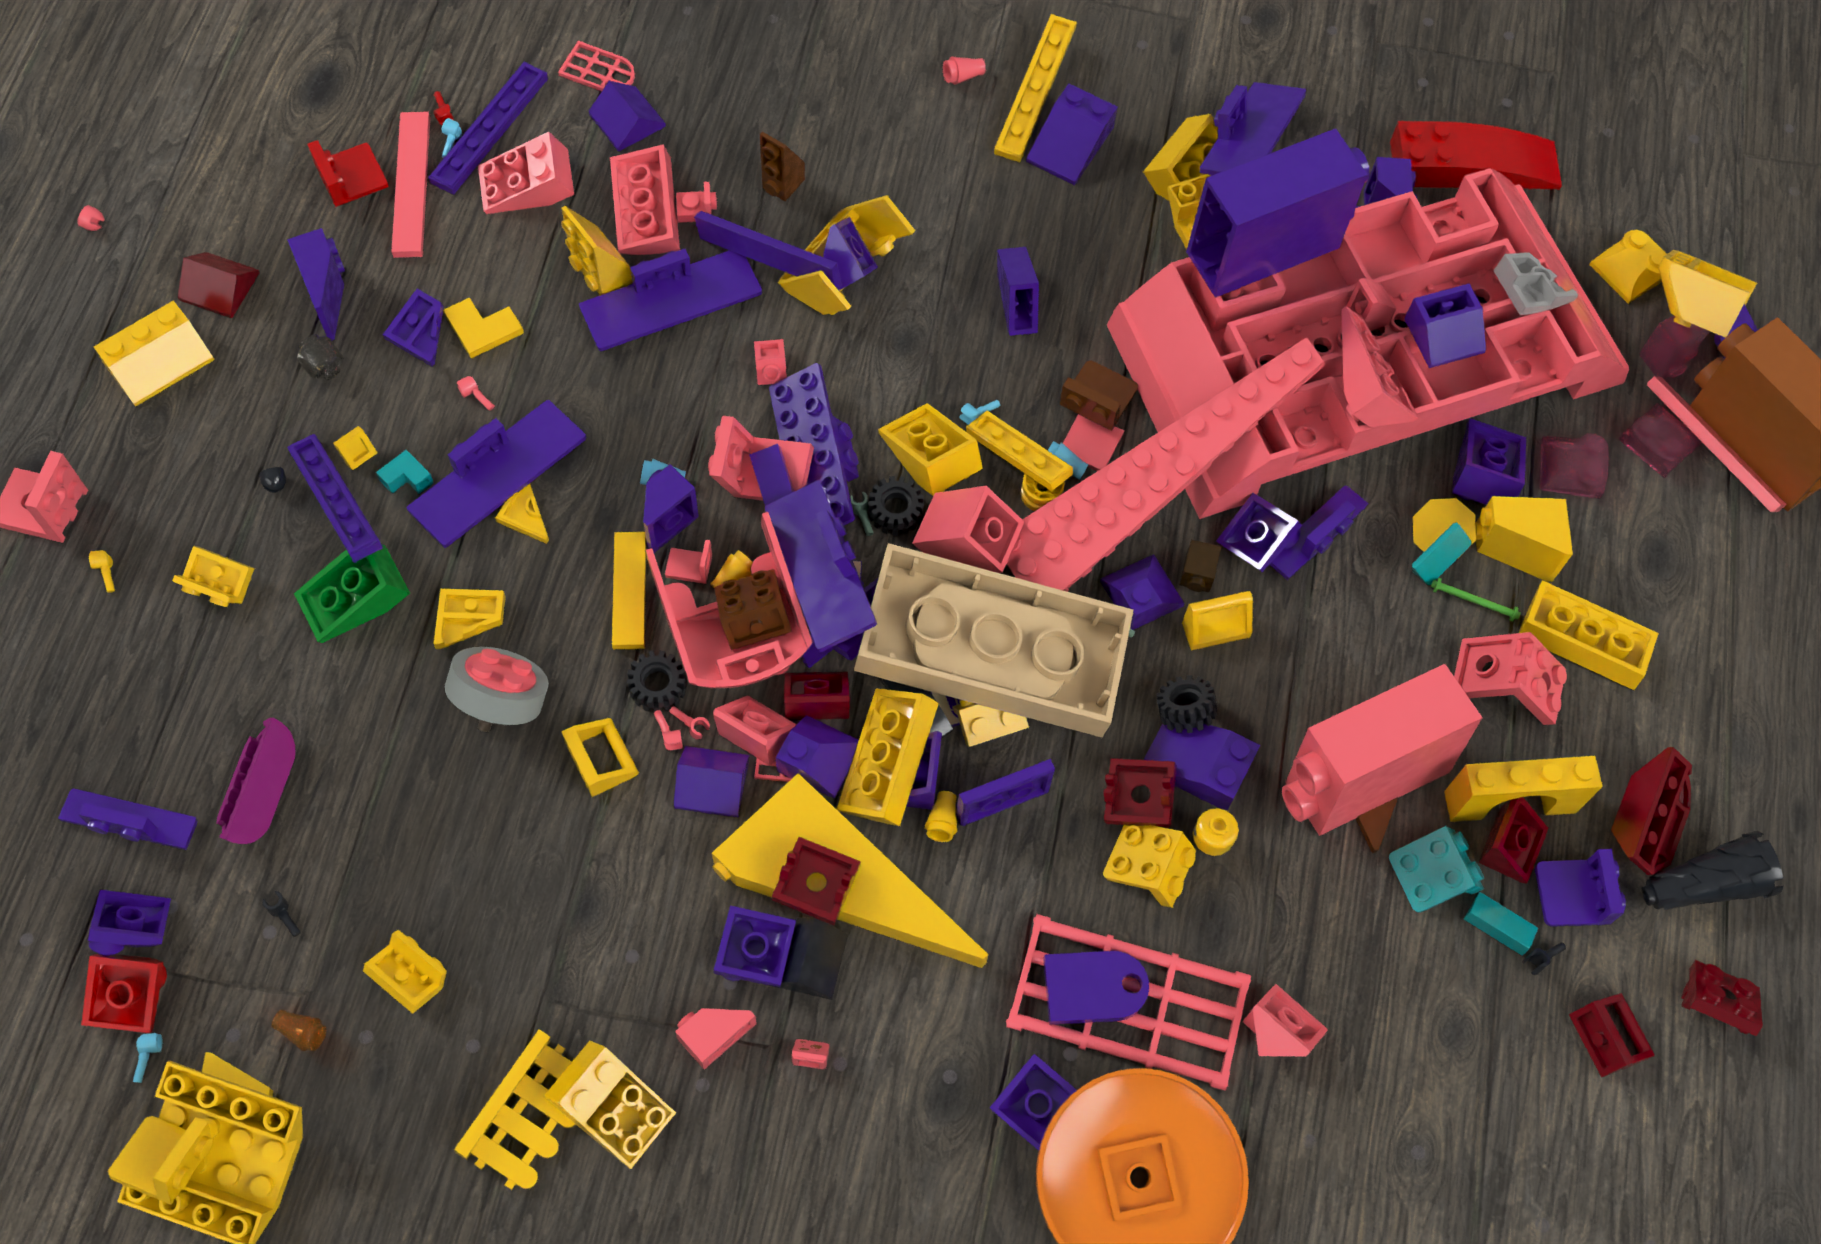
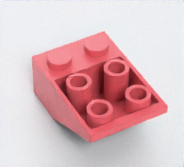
(527, 176)

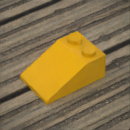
(932, 448)

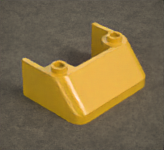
(879, 226)
(1703, 292)

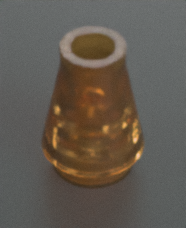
(301, 1030)

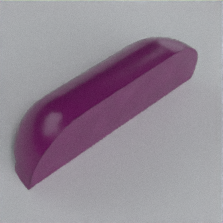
(257, 784)

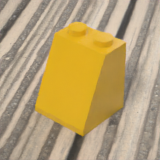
(1526, 534)

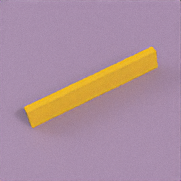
(1035, 88)

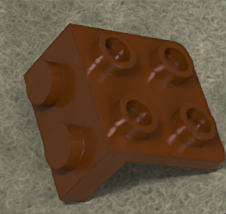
(1098, 394)

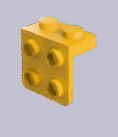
(1151, 860)
(162, 1157)

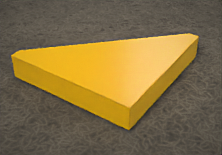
(523, 515)

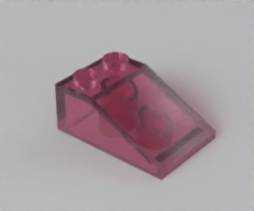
(1672, 347)

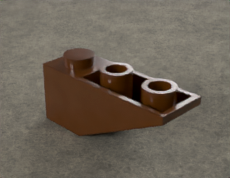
(780, 168)

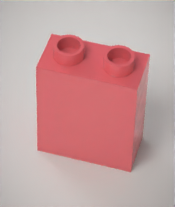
(1380, 750)

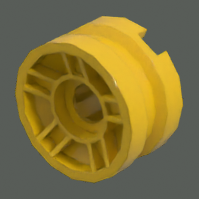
(1033, 497)

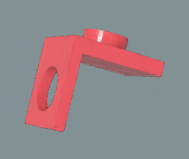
(689, 565)

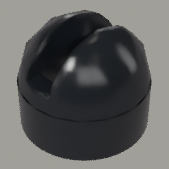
(273, 479)

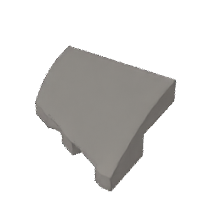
(1531, 284)

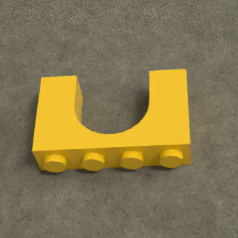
(1560, 782)

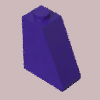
(1018, 290)

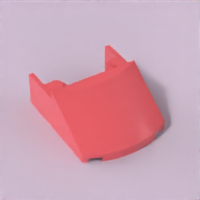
(702, 638)

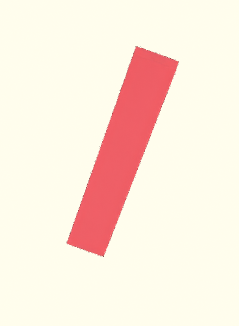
(411, 185)
(1716, 444)

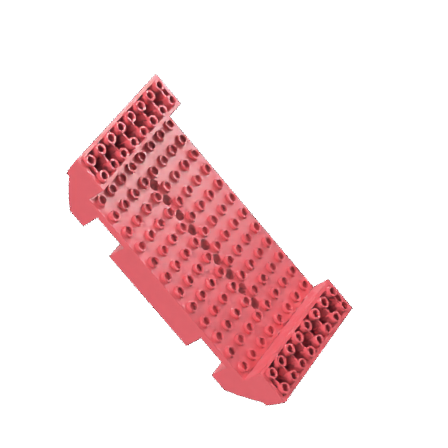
(1193, 346)

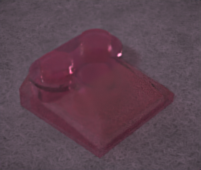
(1660, 440)
(1574, 465)

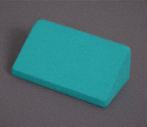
(1441, 554)
(1501, 924)

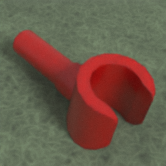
(443, 111)

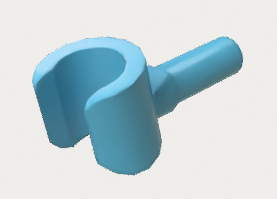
(453, 131)
(971, 413)
(146, 1044)

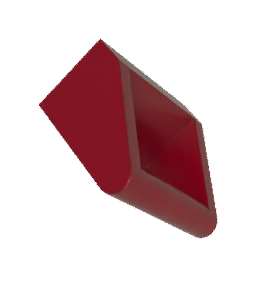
(1603, 1038)

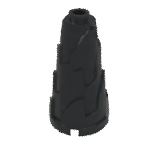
(1727, 873)

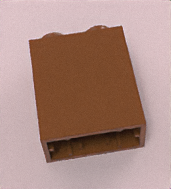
(1767, 406)

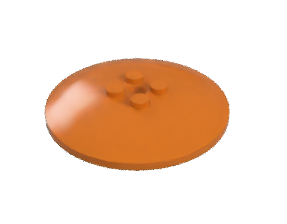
(1152, 1123)

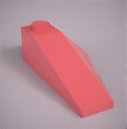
(1367, 378)

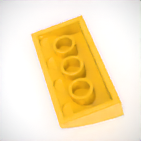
(1590, 635)
(888, 756)

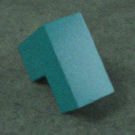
(404, 470)

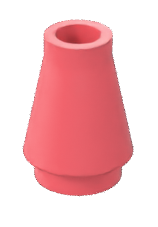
(962, 69)

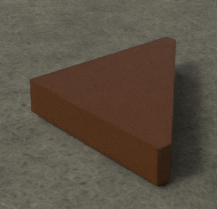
(1375, 822)

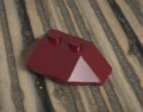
(1655, 811)

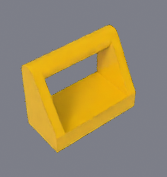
(1219, 620)
(599, 783)

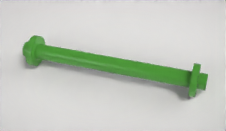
(1513, 613)

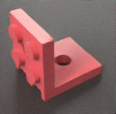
(733, 466)
(46, 495)
(1518, 669)

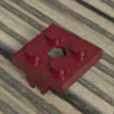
(1127, 775)
(809, 859)
(1706, 995)

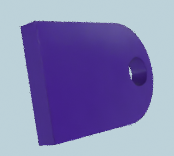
(1090, 987)

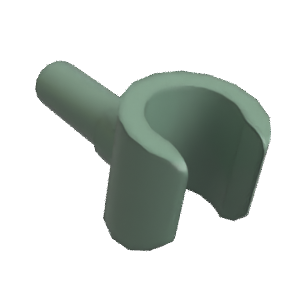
(861, 510)

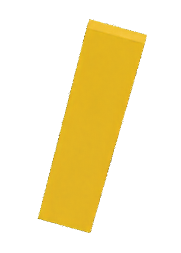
(1019, 450)
(629, 590)

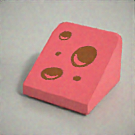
(810, 1054)

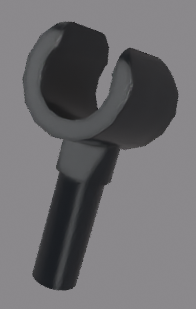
(280, 910)
(1542, 958)

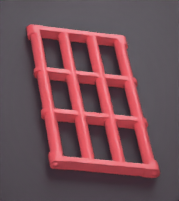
(1164, 994)

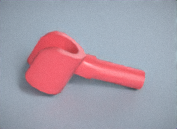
(468, 386)
(690, 722)
(672, 739)

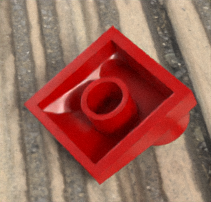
(122, 992)

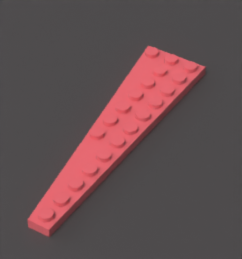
(1097, 514)

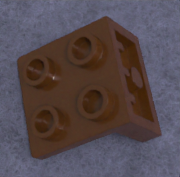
(752, 609)

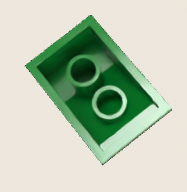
(351, 593)

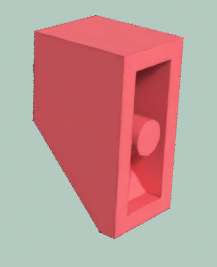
(1372, 303)
(712, 1032)

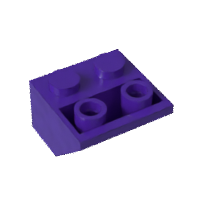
(1389, 179)
(1447, 325)

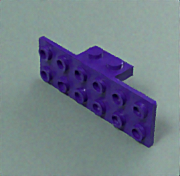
(1251, 124)
(668, 294)
(806, 417)
(492, 469)
(821, 566)

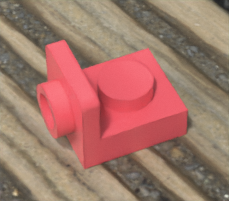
(693, 202)
(770, 361)

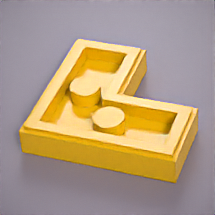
(481, 333)

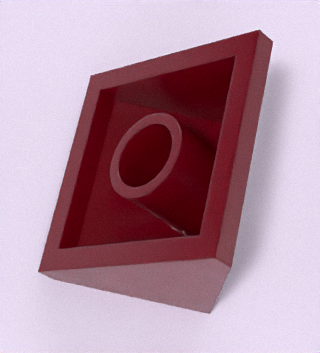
(215, 283)
(816, 695)
(1514, 840)

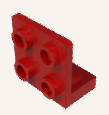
(349, 172)

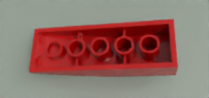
(1450, 150)

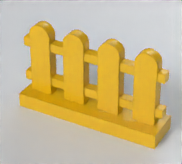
(512, 1123)

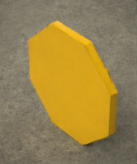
(1437, 517)

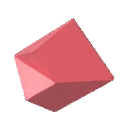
(1283, 1025)

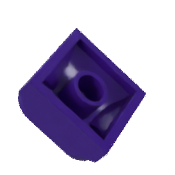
(1260, 532)
(127, 920)
(754, 947)
(1032, 1100)

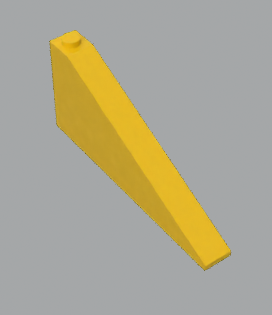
(881, 894)

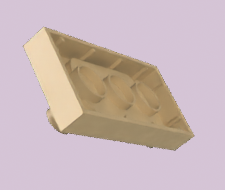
(995, 640)

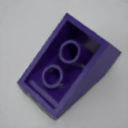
(1072, 134)
(321, 272)
(1489, 463)
(1207, 761)

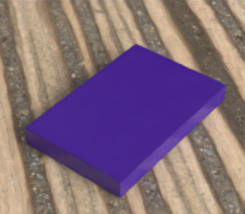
(1004, 792)

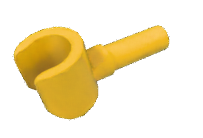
(103, 561)

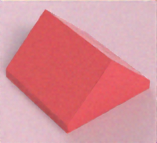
(753, 727)

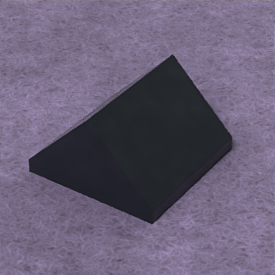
(814, 958)

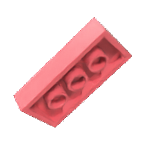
(644, 202)

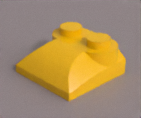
(1631, 265)

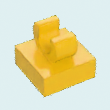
(355, 448)

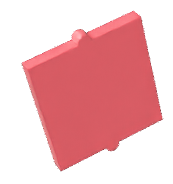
(1092, 442)

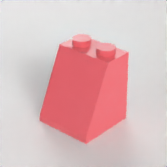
(969, 528)

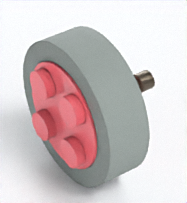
(496, 686)

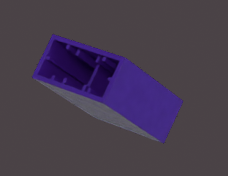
(1276, 211)

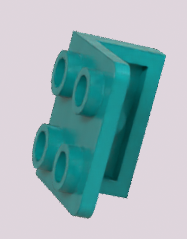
(1436, 869)

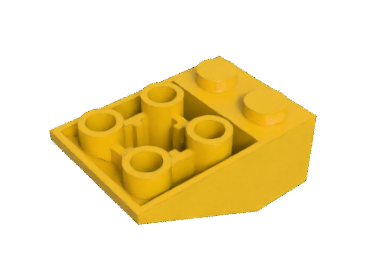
(594, 254)
(610, 1103)

